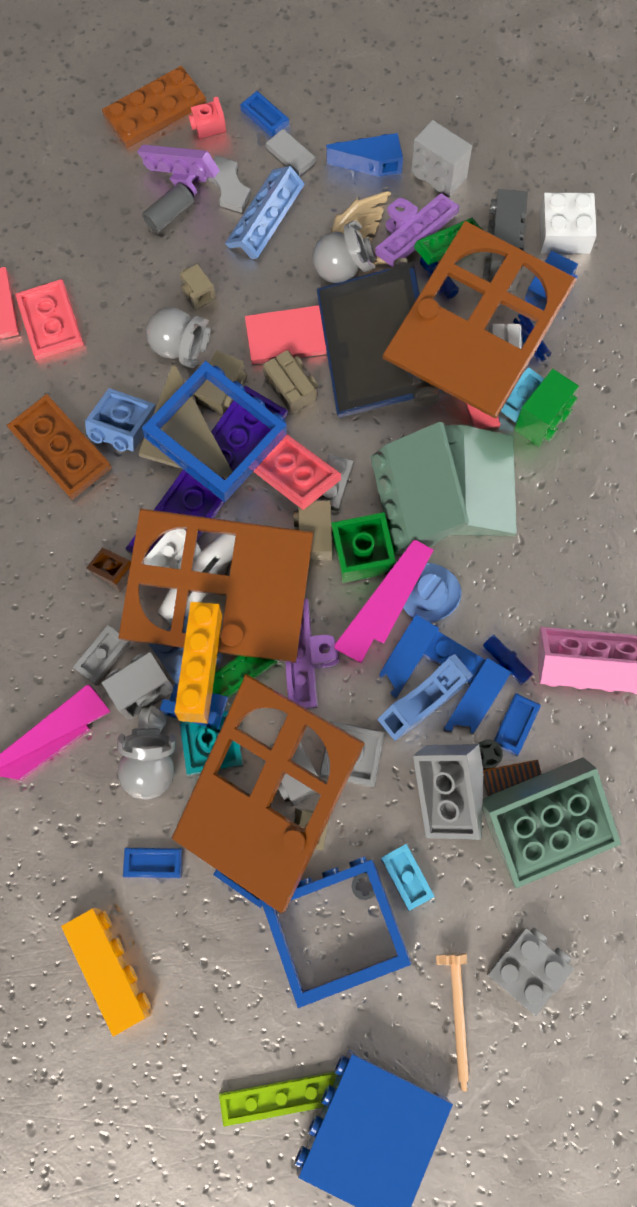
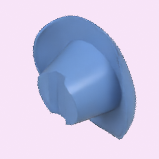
(434, 594)

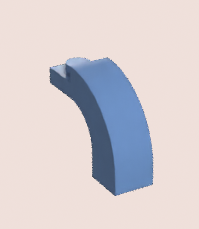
(425, 699)

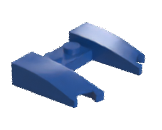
(425, 640)

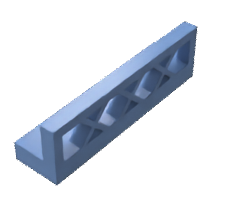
(266, 211)

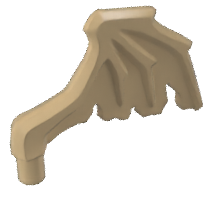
(366, 215)

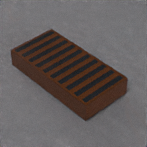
(507, 776)

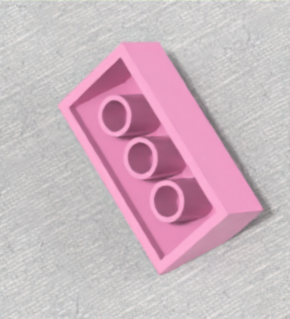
(587, 659)

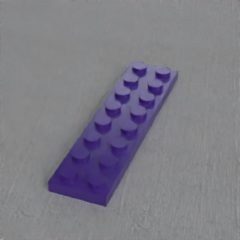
(236, 436)

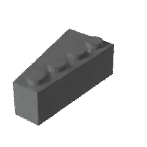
(508, 225)

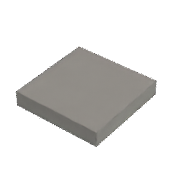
(367, 764)

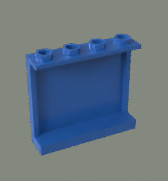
(372, 1136)

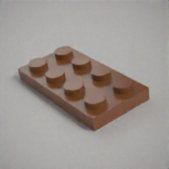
(153, 106)
(59, 446)

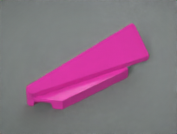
(385, 604)
(52, 734)

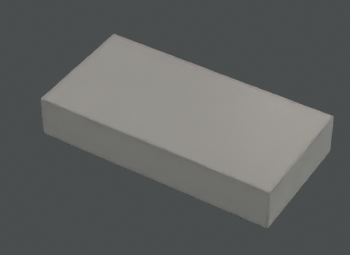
(290, 152)

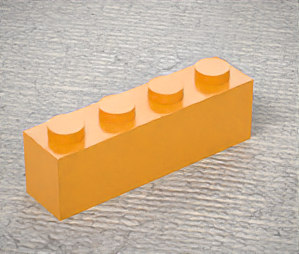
(198, 662)
(106, 971)

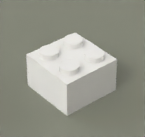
(567, 223)

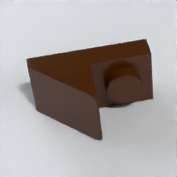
(110, 568)

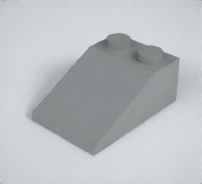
(450, 790)

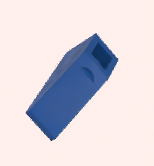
(371, 155)

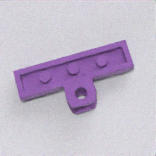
(183, 163)
(413, 226)
(310, 656)

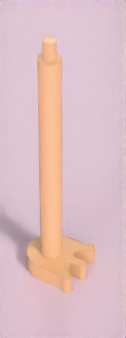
(455, 961)

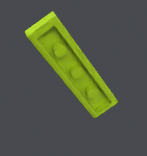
(274, 1098)

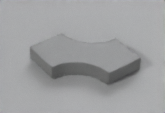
(233, 193)

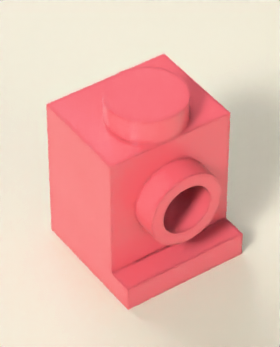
(207, 119)

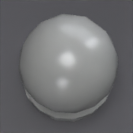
(342, 254)
(176, 335)
(146, 762)

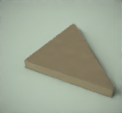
(188, 430)

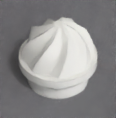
(151, 718)

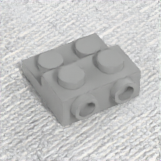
(531, 970)

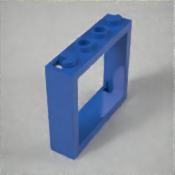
(221, 488)
(357, 977)

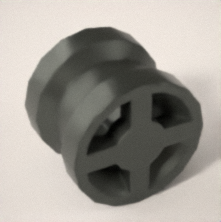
(490, 750)

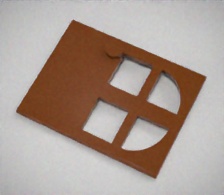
(461, 353)
(261, 592)
(241, 830)

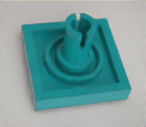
(198, 743)

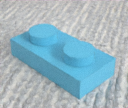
(522, 391)
(407, 877)

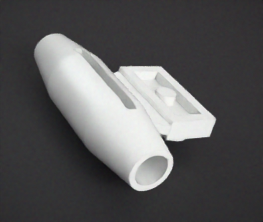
(169, 552)

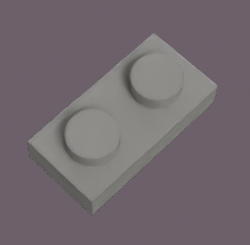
(337, 492)
(101, 655)

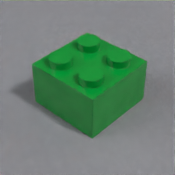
(547, 408)
(363, 547)

